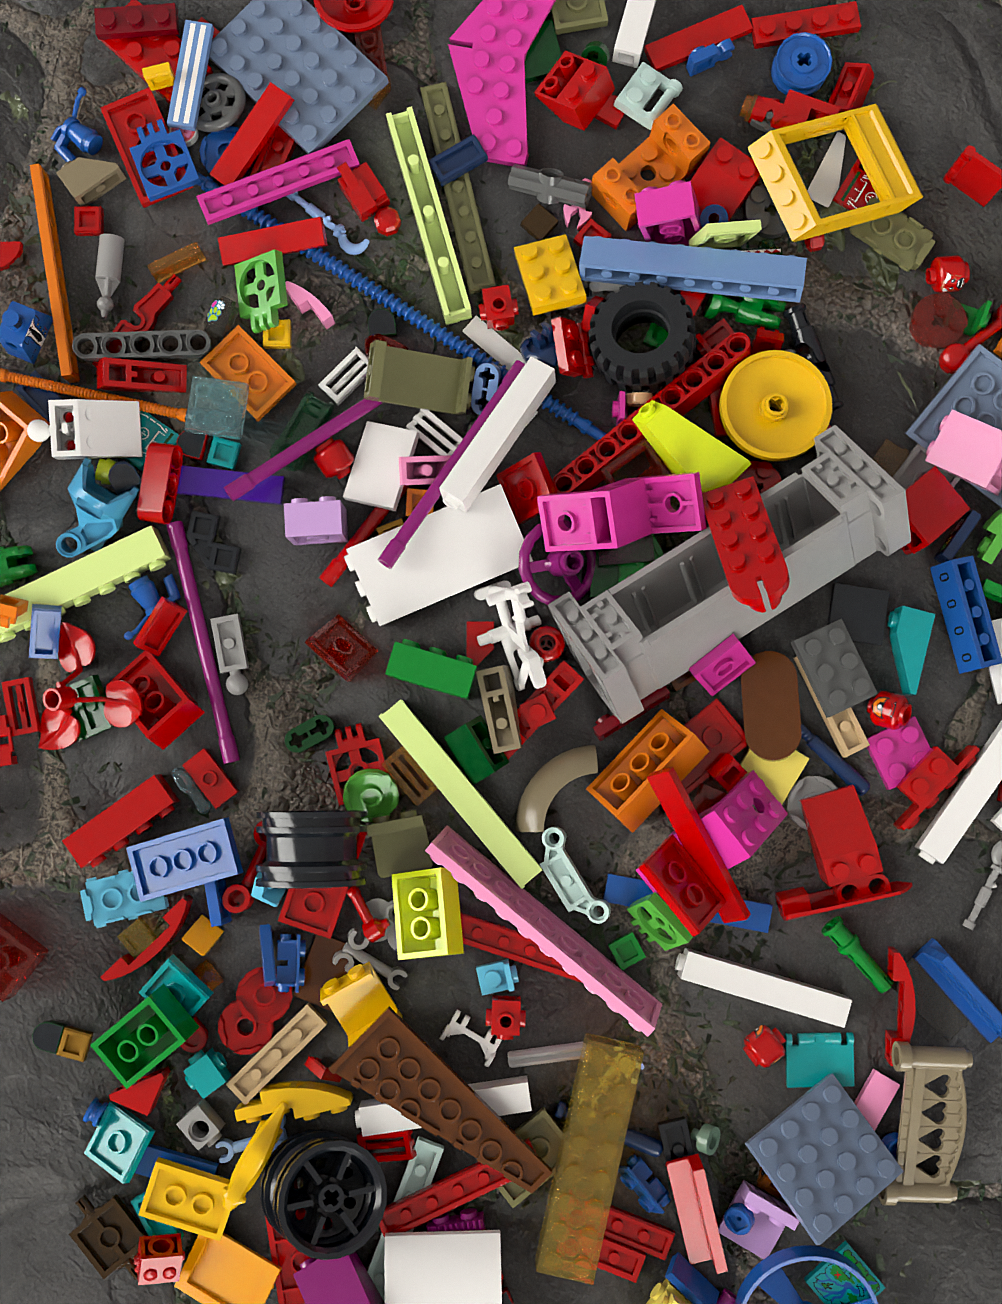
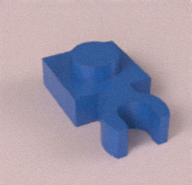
(706, 57)

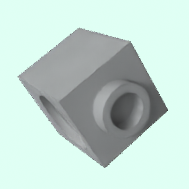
(201, 1112)

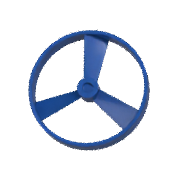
(775, 1283)

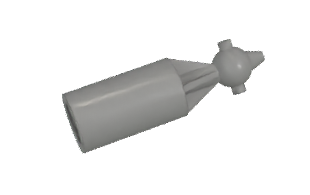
(108, 269)

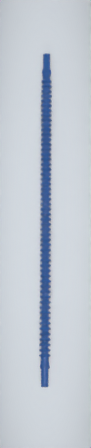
(343, 271)

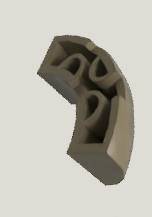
(549, 782)

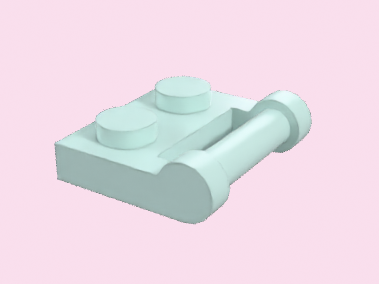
(640, 91)

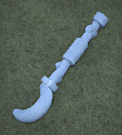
(339, 230)

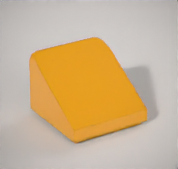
(202, 936)

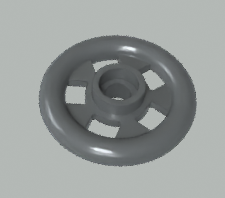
(216, 102)

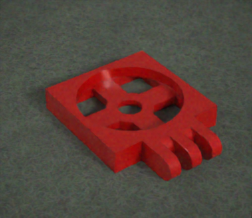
(352, 745)

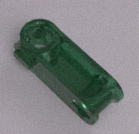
(307, 418)

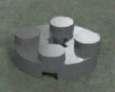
(754, 209)

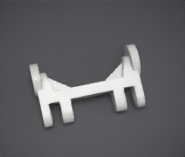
(455, 1028)

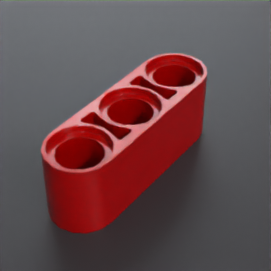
(160, 483)

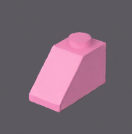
(420, 469)

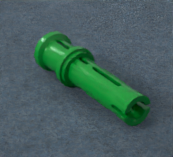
(849, 945)

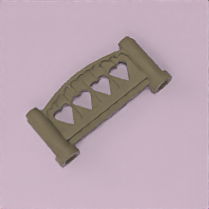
(922, 1066)

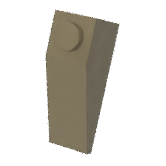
(500, 708)

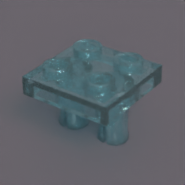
(216, 407)

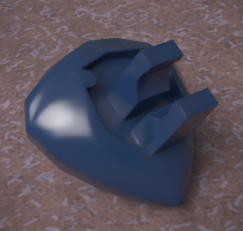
(540, 346)

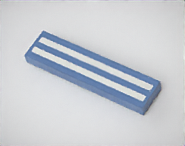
(190, 75)

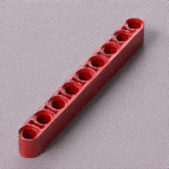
(677, 389)

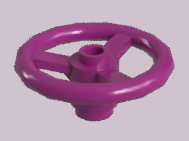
(558, 564)

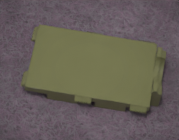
(896, 238)

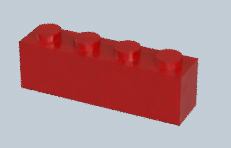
(120, 821)

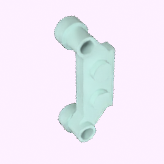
(567, 879)

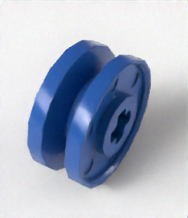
(803, 50)

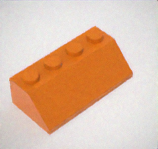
(624, 782)

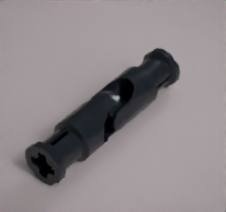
(805, 336)

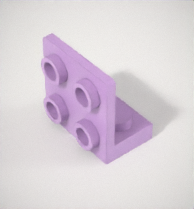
(770, 1220)

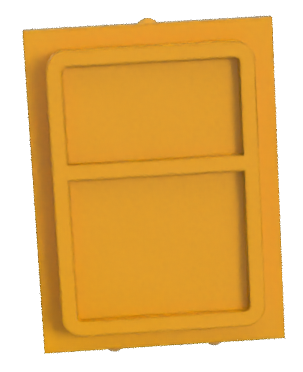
(226, 1273)

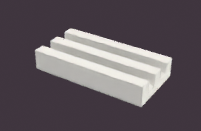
(338, 399)
(417, 419)

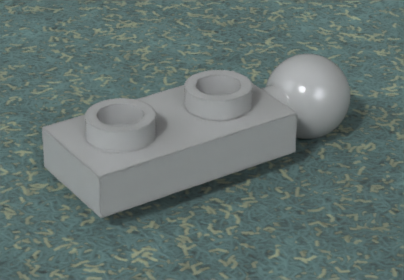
(231, 651)

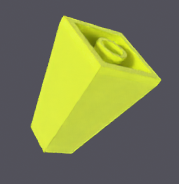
(688, 447)

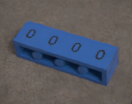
(966, 614)

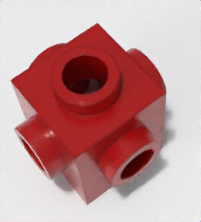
(498, 307)
(505, 1006)

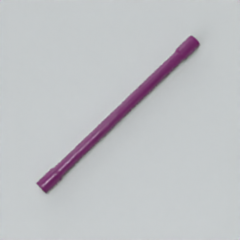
(250, 480)
(398, 543)
(180, 546)

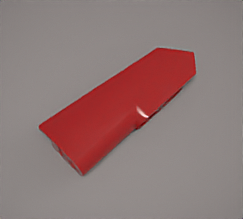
(798, 903)

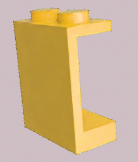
(357, 999)

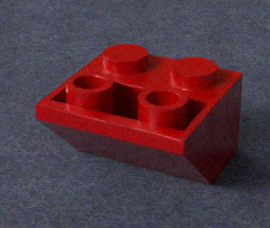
(575, 89)

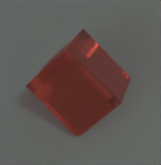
(707, 797)

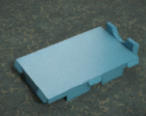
(116, 899)

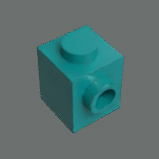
(206, 1072)

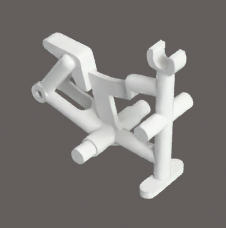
(513, 633)

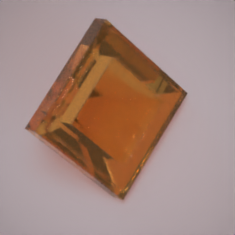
(208, 975)

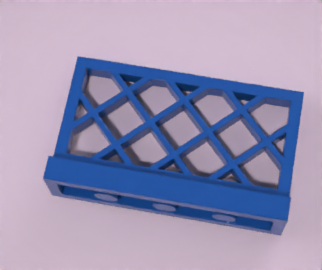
(960, 989)

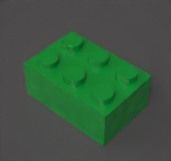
(432, 669)
(145, 1036)

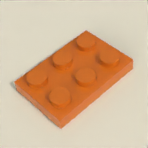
(244, 361)

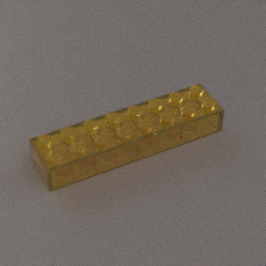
(589, 1159)

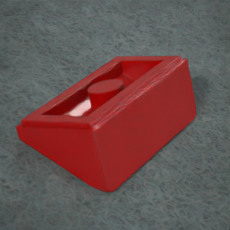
(852, 86)

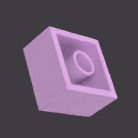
(315, 521)

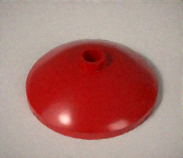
(346, 18)

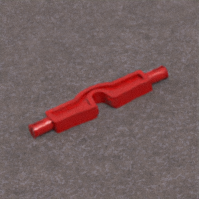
(147, 310)

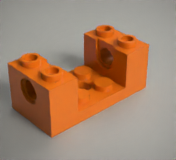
(669, 152)

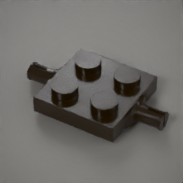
(108, 1235)

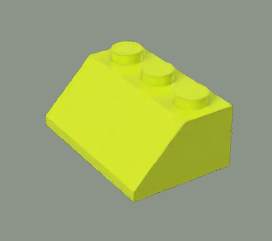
(427, 914)

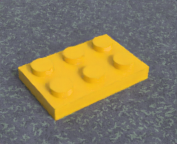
(550, 275)
(186, 1199)

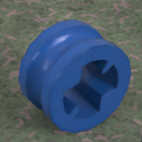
(95, 1112)

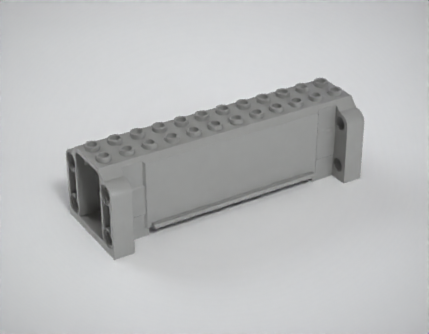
(682, 603)

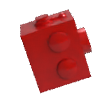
(159, 1259)

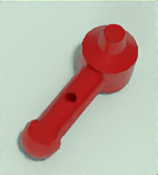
(373, 927)

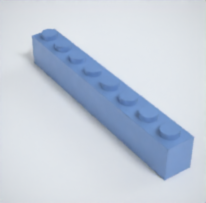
(693, 268)

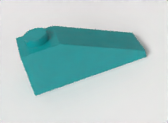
(909, 642)

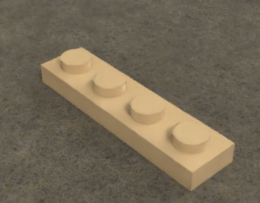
(842, 726)
(277, 1053)

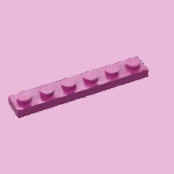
(276, 182)

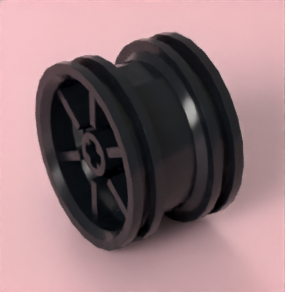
(311, 849)
(349, 1226)

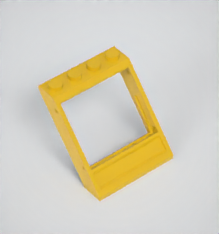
(876, 152)

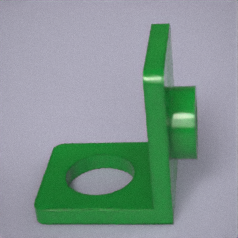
(976, 318)

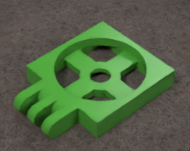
(267, 313)
(662, 918)

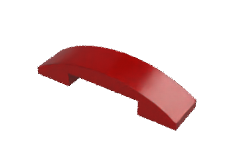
(557, 689)
(176, 919)
(898, 971)

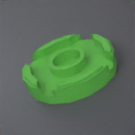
(371, 792)

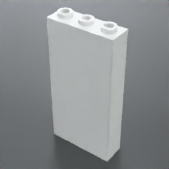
(441, 559)

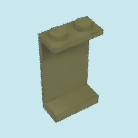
(418, 379)

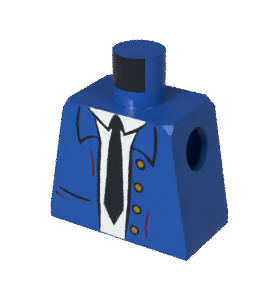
(24, 331)

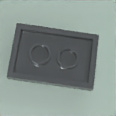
(834, 668)

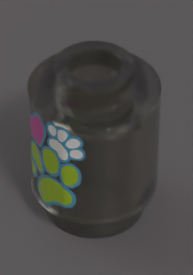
(221, 317)

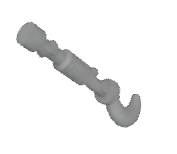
(985, 891)

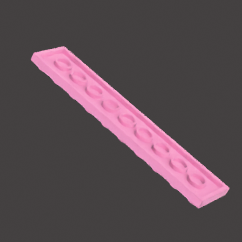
(546, 930)

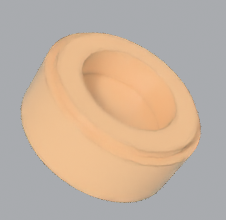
(637, 399)

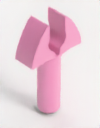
(569, 211)

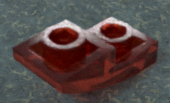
(371, 45)

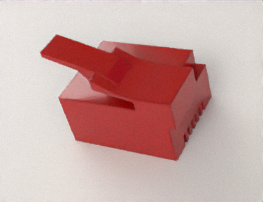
(362, 190)

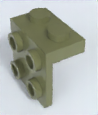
(400, 843)

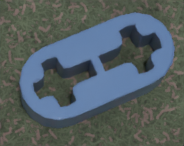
(480, 382)

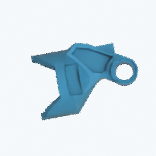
(97, 509)

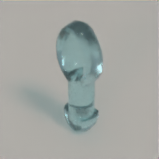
(187, 785)

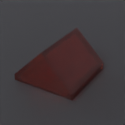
(342, 647)

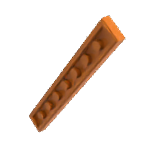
(54, 273)

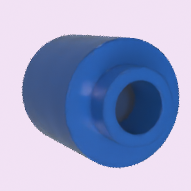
(714, 208)

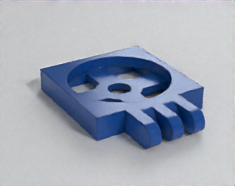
(156, 142)

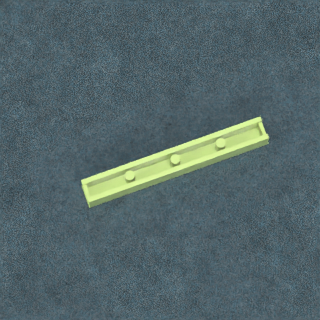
(429, 216)
(461, 793)

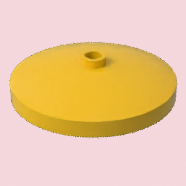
(781, 382)

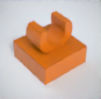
(10, 609)

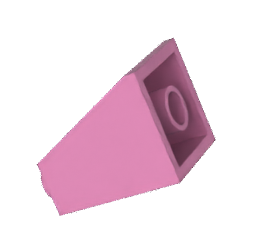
(968, 451)

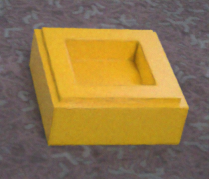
(159, 76)
(279, 336)

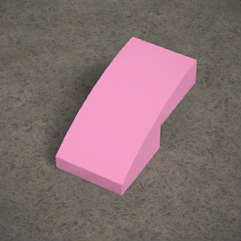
(306, 301)

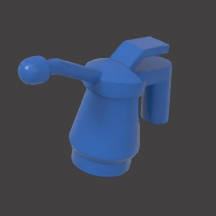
(83, 136)
(146, 594)

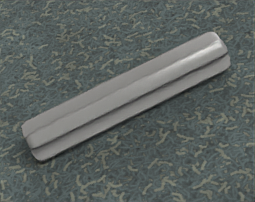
(544, 1055)

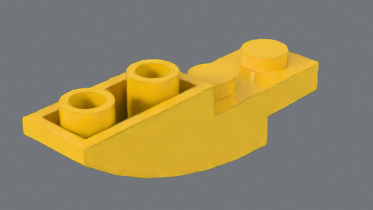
(304, 1097)

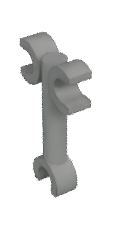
(354, 950)

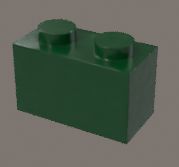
(474, 750)

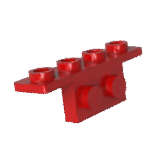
(928, 779)

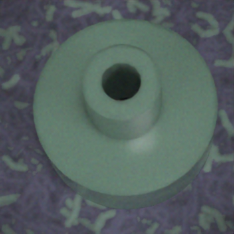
(706, 1138)

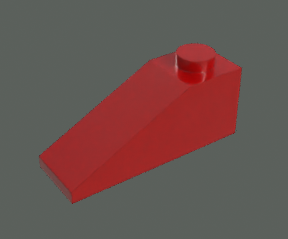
(140, 376)

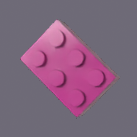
(668, 213)

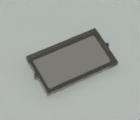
(934, 1003)

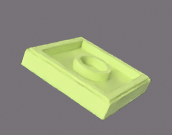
(725, 234)

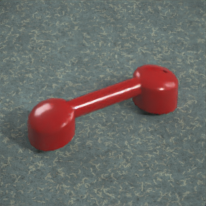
(956, 353)
(242, 892)

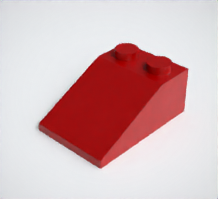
(725, 179)
(166, 703)
(840, 836)

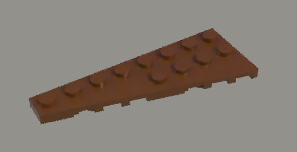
(413, 1079)

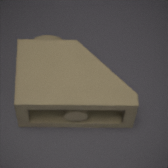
(90, 178)

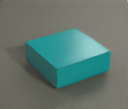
(223, 453)

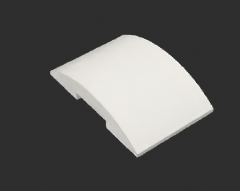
(443, 1267)

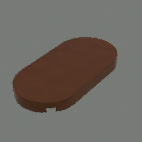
(771, 706)

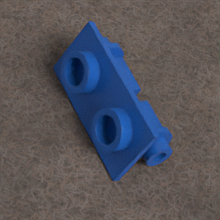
(290, 974)
(650, 1194)

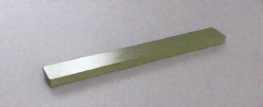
(459, 191)

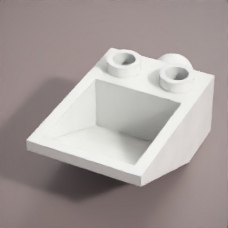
(97, 430)

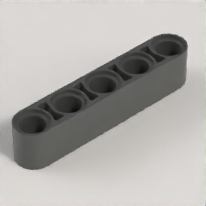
(130, 340)

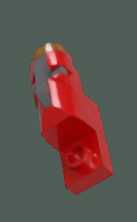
(770, 114)

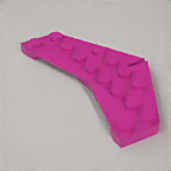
(494, 73)

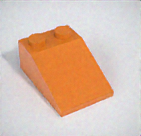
(15, 443)

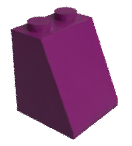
(336, 1282)

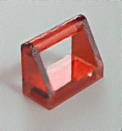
(656, 468)

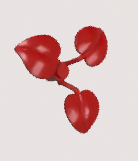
(58, 726)

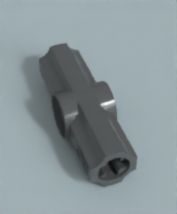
(550, 185)

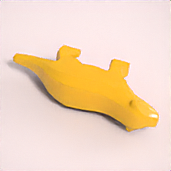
(253, 1159)

